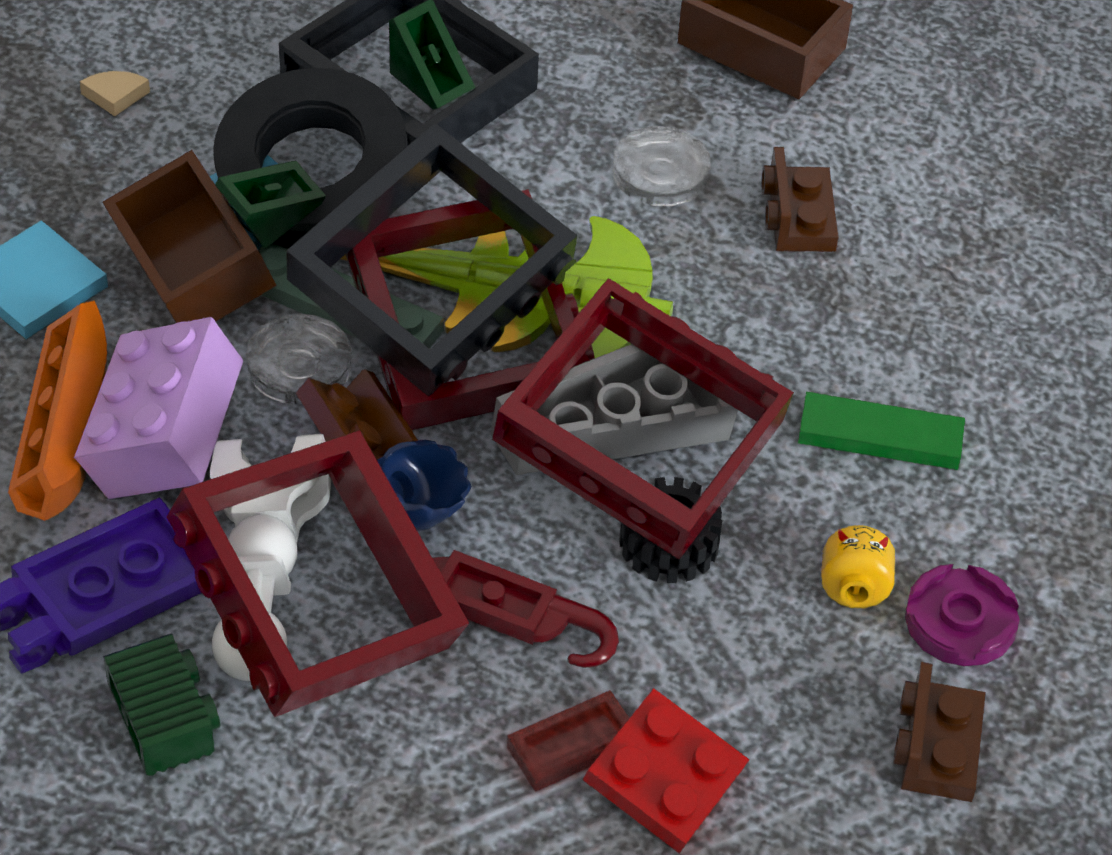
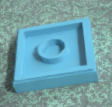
(43, 279)

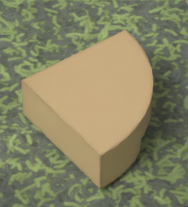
(115, 90)

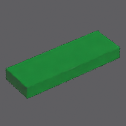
(882, 430)

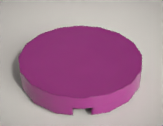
(962, 615)

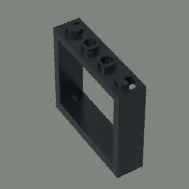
(473, 35)
(356, 217)

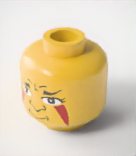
(859, 562)

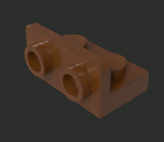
(799, 206)
(355, 408)
(942, 737)

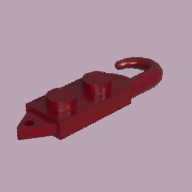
(523, 606)

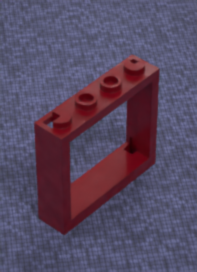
(425, 229)
(598, 476)
(386, 530)

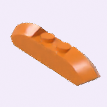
(60, 404)

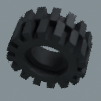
(657, 560)

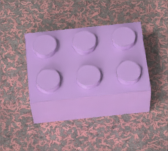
(159, 409)

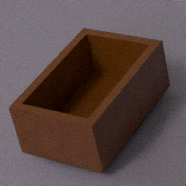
(768, 40)
(189, 242)

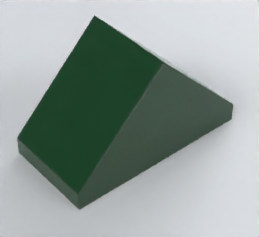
(426, 56)
(271, 198)

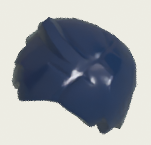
(426, 480)

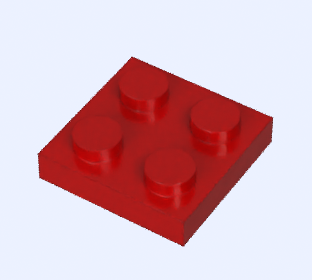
(665, 770)

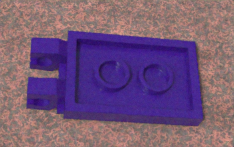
(95, 586)

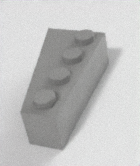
(630, 408)

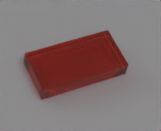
(566, 740)

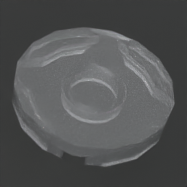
(661, 165)
(295, 349)

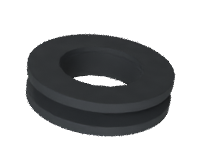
(306, 101)

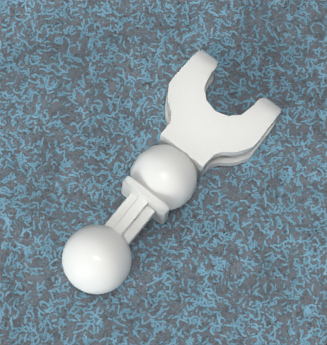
(265, 537)

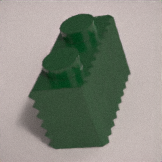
(161, 703)

